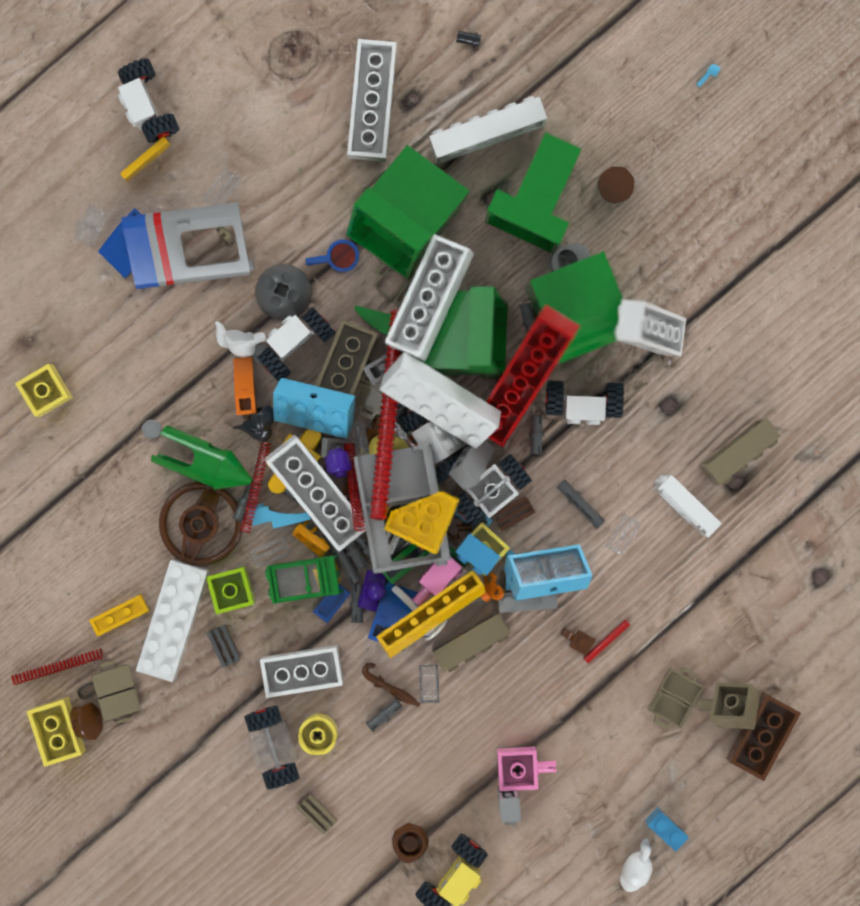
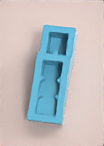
(279, 519)

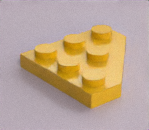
(424, 520)

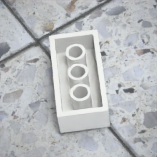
(301, 671)

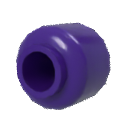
(338, 462)

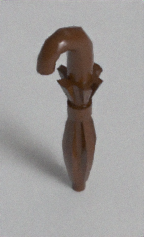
(379, 682)

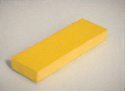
(145, 159)
(119, 615)

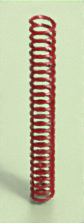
(255, 475)
(355, 490)
(53, 666)

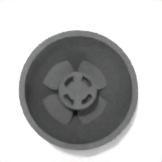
(285, 301)

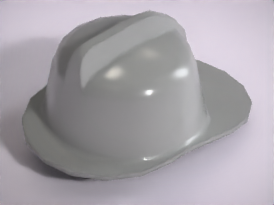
(568, 255)

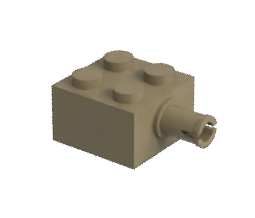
(732, 705)

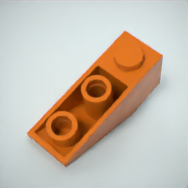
(244, 386)

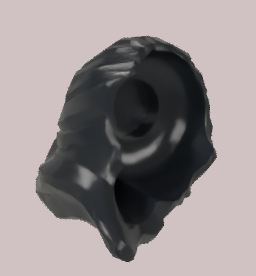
(259, 424)

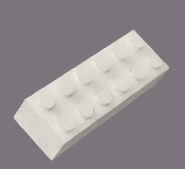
(372, 100)
(487, 130)
(429, 297)
(650, 328)
(440, 400)
(314, 492)
(172, 620)

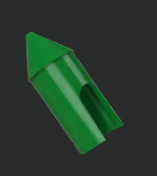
(210, 465)

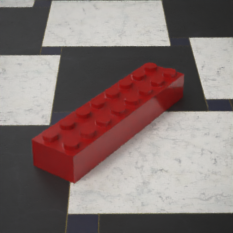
(530, 370)

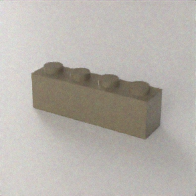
(470, 642)

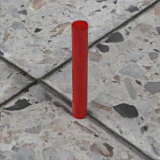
(606, 641)

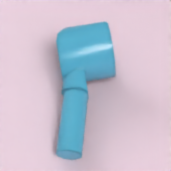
(712, 70)

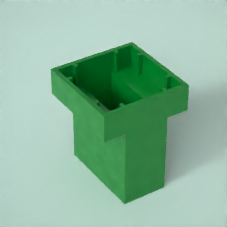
(405, 211)
(530, 212)
(472, 335)

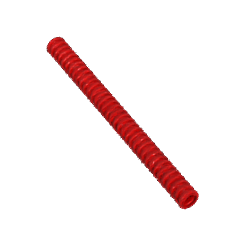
(385, 441)

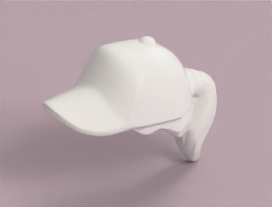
(238, 342)
(637, 868)

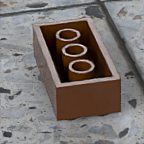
(759, 748)

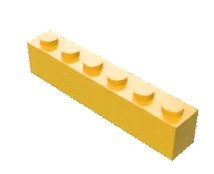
(431, 614)

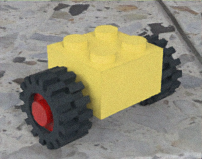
(460, 877)

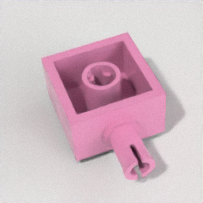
(436, 580)
(529, 768)

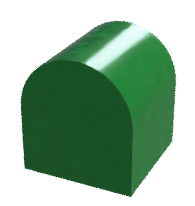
(585, 295)

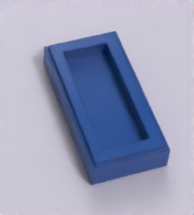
(330, 604)

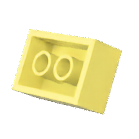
(54, 731)

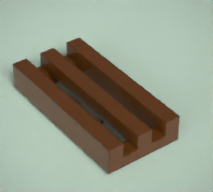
(528, 505)

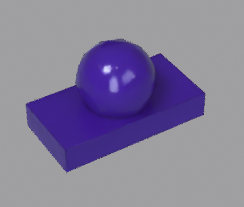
(372, 591)

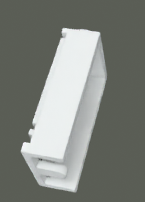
(686, 505)

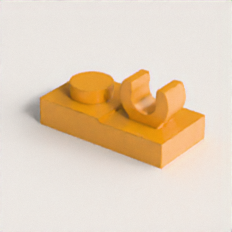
(311, 541)

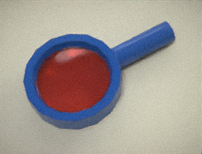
(341, 255)

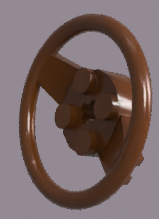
(192, 537)

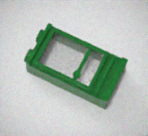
(303, 579)

